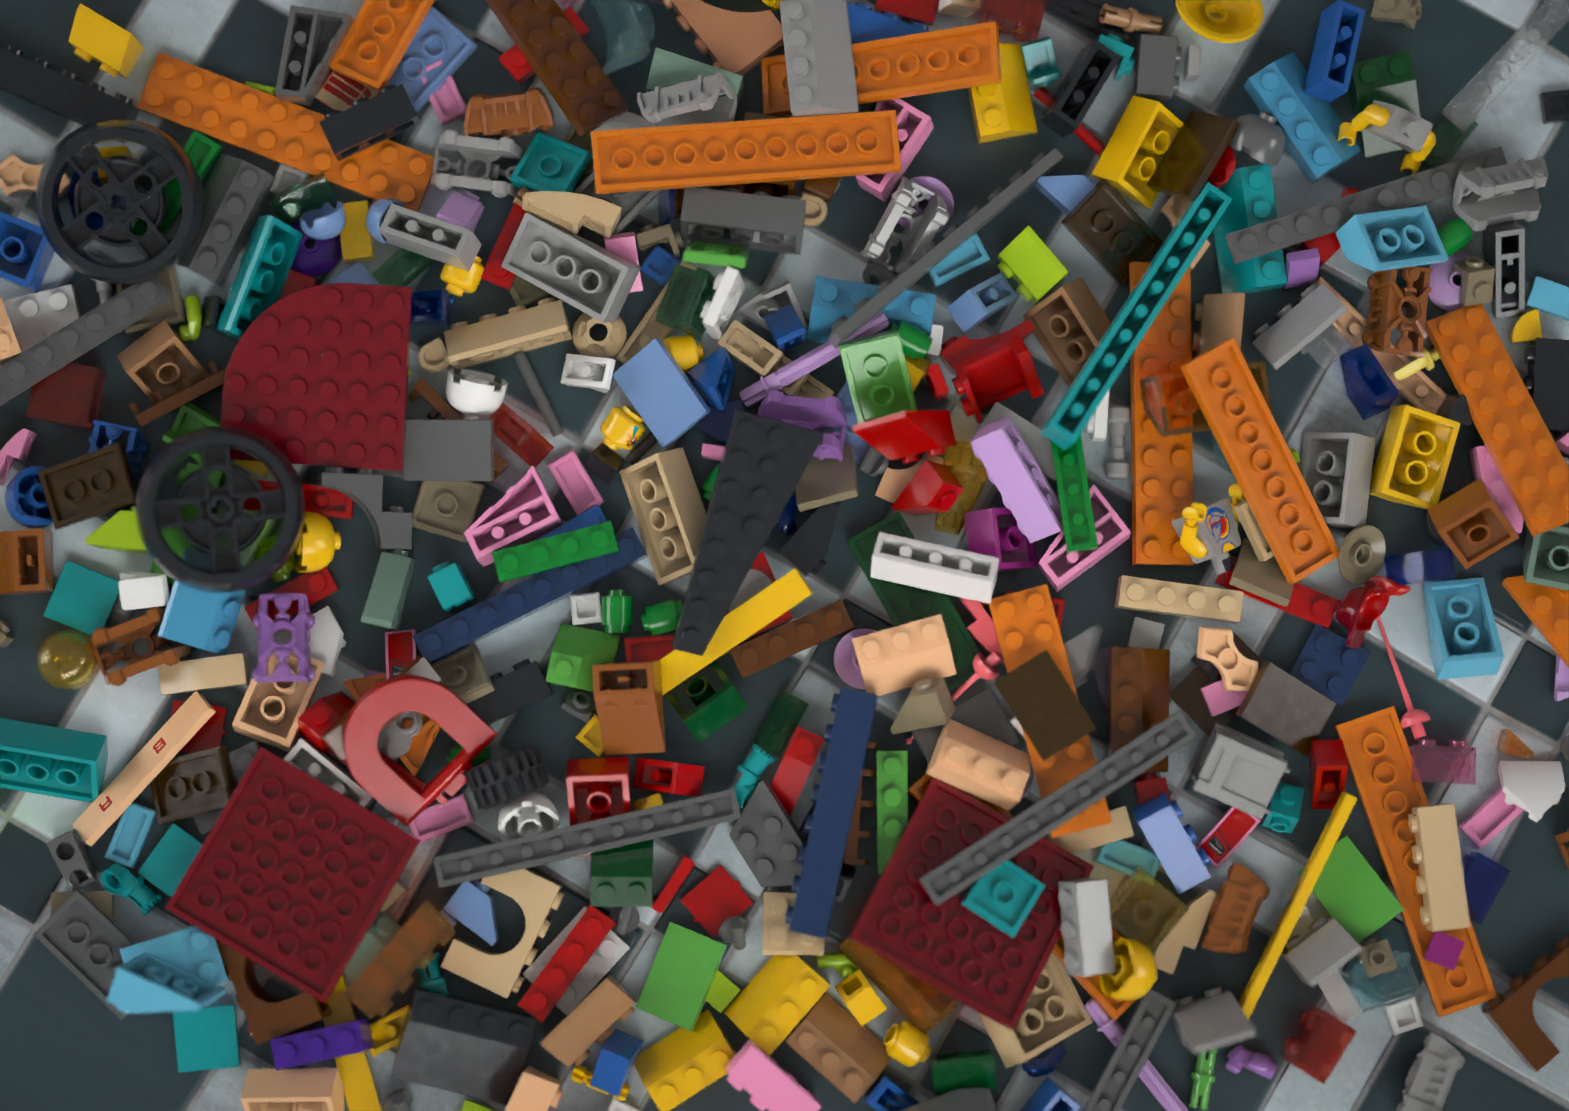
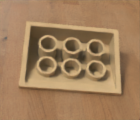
(1048, 1017)

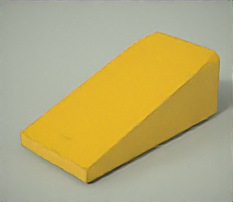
(355, 239)
(387, 1031)

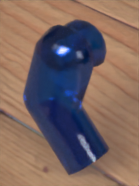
(1045, 1065)

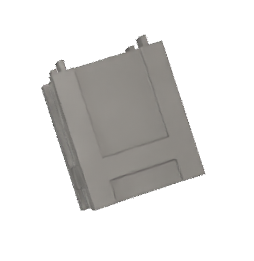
(1239, 770)

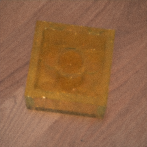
(1145, 909)

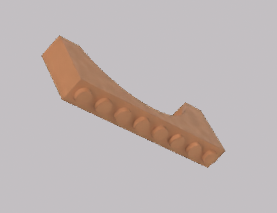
(730, 38)

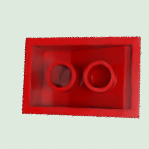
(909, 434)
(597, 789)

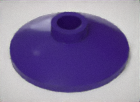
(320, 258)

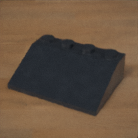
(462, 1045)

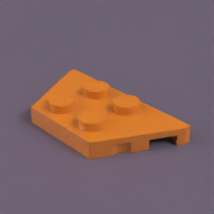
(1546, 609)
(420, 743)

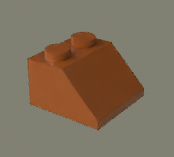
(1472, 523)

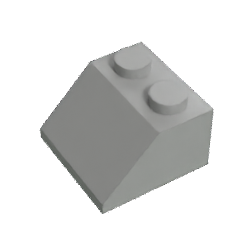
(1320, 950)

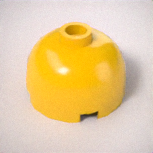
(316, 543)
(1133, 972)

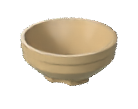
(606, 348)

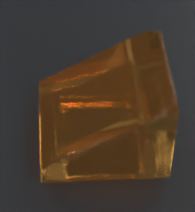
(1512, 745)

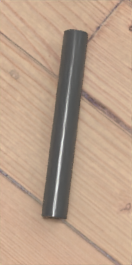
(538, 394)

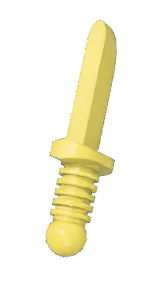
(1417, 364)

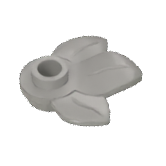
(398, 738)

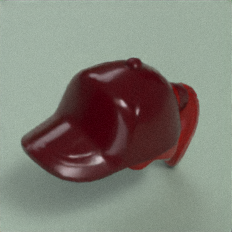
(1364, 604)

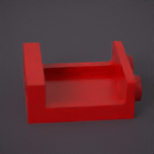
(995, 376)

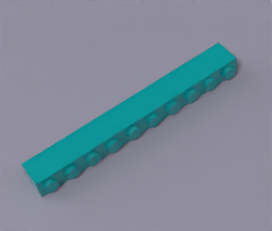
(1135, 317)

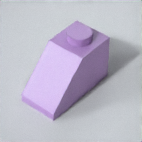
(462, 210)

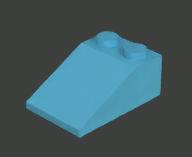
(1461, 629)
(186, 949)
(157, 986)

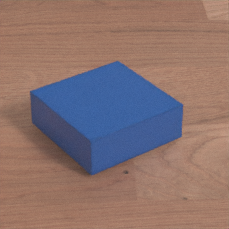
(659, 265)

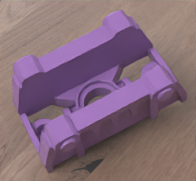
(810, 414)
(299, 643)

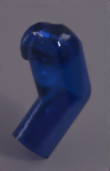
(786, 519)

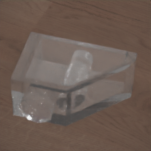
(1082, 653)

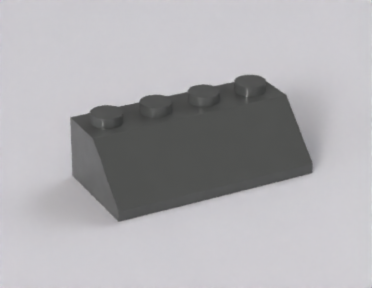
(231, 207)
(743, 219)

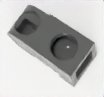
(72, 860)

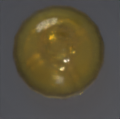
(67, 659)

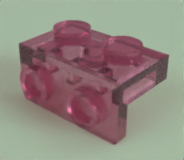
(1443, 763)

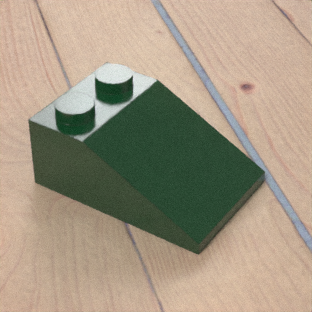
(1384, 80)

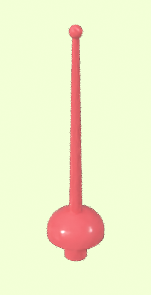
(983, 668)
(1414, 717)

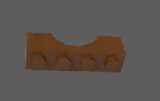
(792, 638)

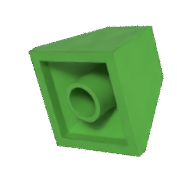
(576, 652)

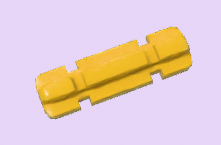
(581, 1074)

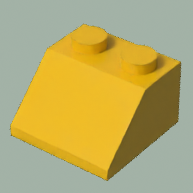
(104, 42)

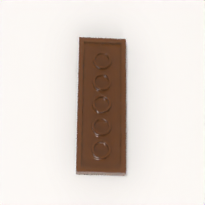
(561, 61)

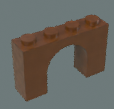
(1513, 1010)
(265, 1013)

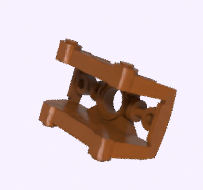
(508, 114)
(1386, 312)
(128, 634)
(1234, 911)

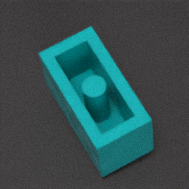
(451, 586)

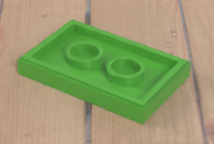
(716, 254)
(877, 376)
(1354, 892)
(681, 976)

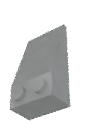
(571, 268)
(1210, 1020)

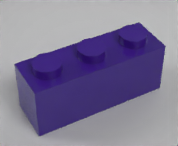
(322, 1043)

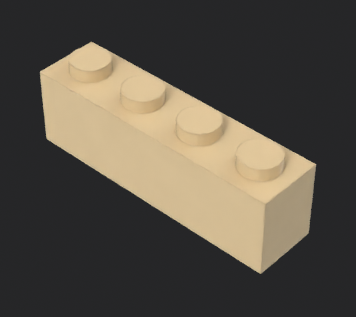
(1179, 599)
(1439, 867)

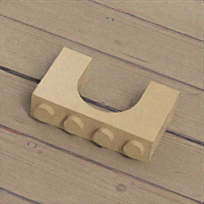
(502, 970)

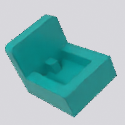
(1124, 51)
(1040, 62)
(1284, 808)

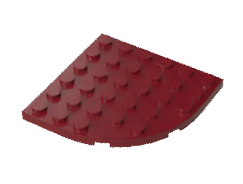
(326, 376)

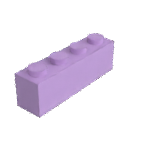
(1018, 479)

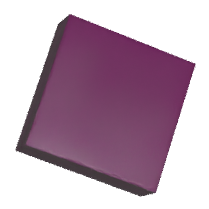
(1443, 950)

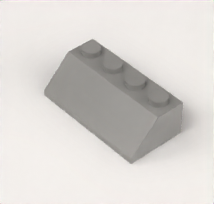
(819, 57)

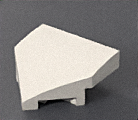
(325, 639)
(1532, 785)

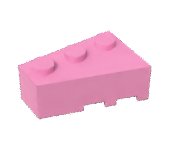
(912, 133)
(1485, 468)
(514, 520)
(1110, 533)
(768, 1082)

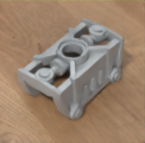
(690, 102)
(475, 150)
(1500, 193)
(920, 226)
(1431, 1075)

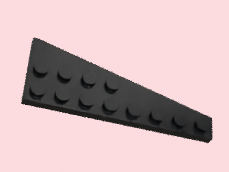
(751, 489)

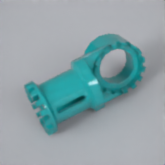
(752, 771)
(130, 887)
(431, 977)

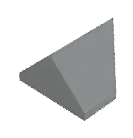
(769, 302)

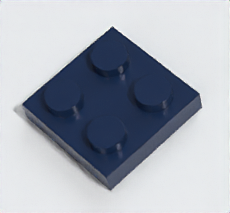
(1328, 664)

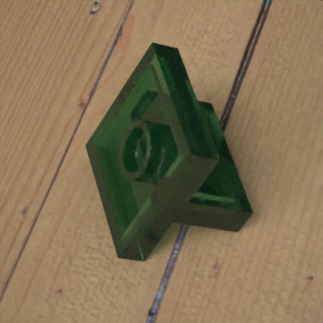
(685, 300)

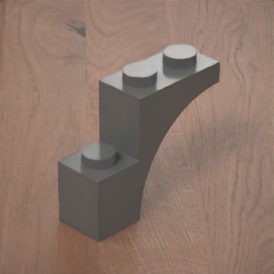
(390, 528)

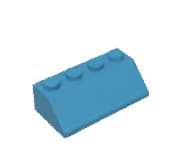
(1306, 120)
(838, 297)

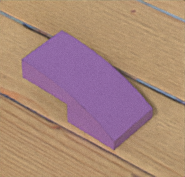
(1302, 268)

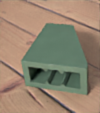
(389, 590)

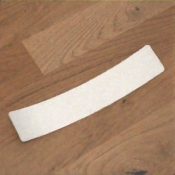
(1333, 985)

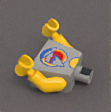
(1396, 127)
(1211, 530)

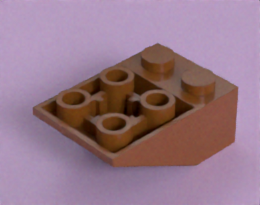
(26, 562)
(630, 706)

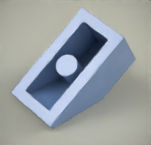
(1065, 190)
(981, 302)
(475, 909)

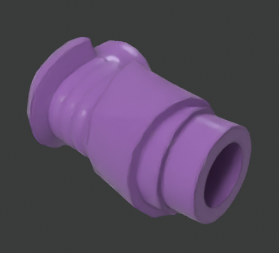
(1253, 1061)

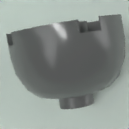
(1259, 137)

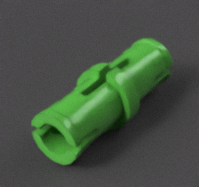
(1203, 1078)

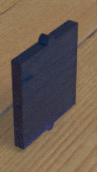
(666, 206)

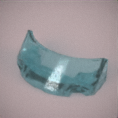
(628, 32)

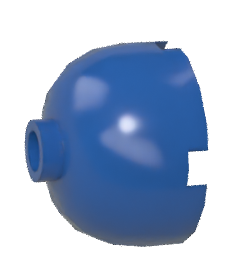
(27, 500)

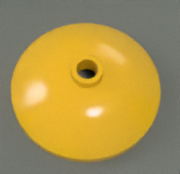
(1222, 19)

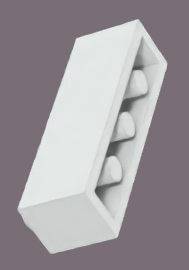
(934, 567)

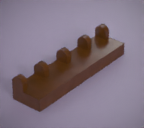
(181, 397)
(443, 408)
(852, 843)

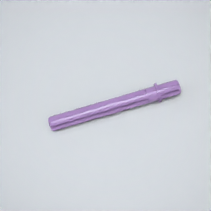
(806, 363)
(1148, 1074)

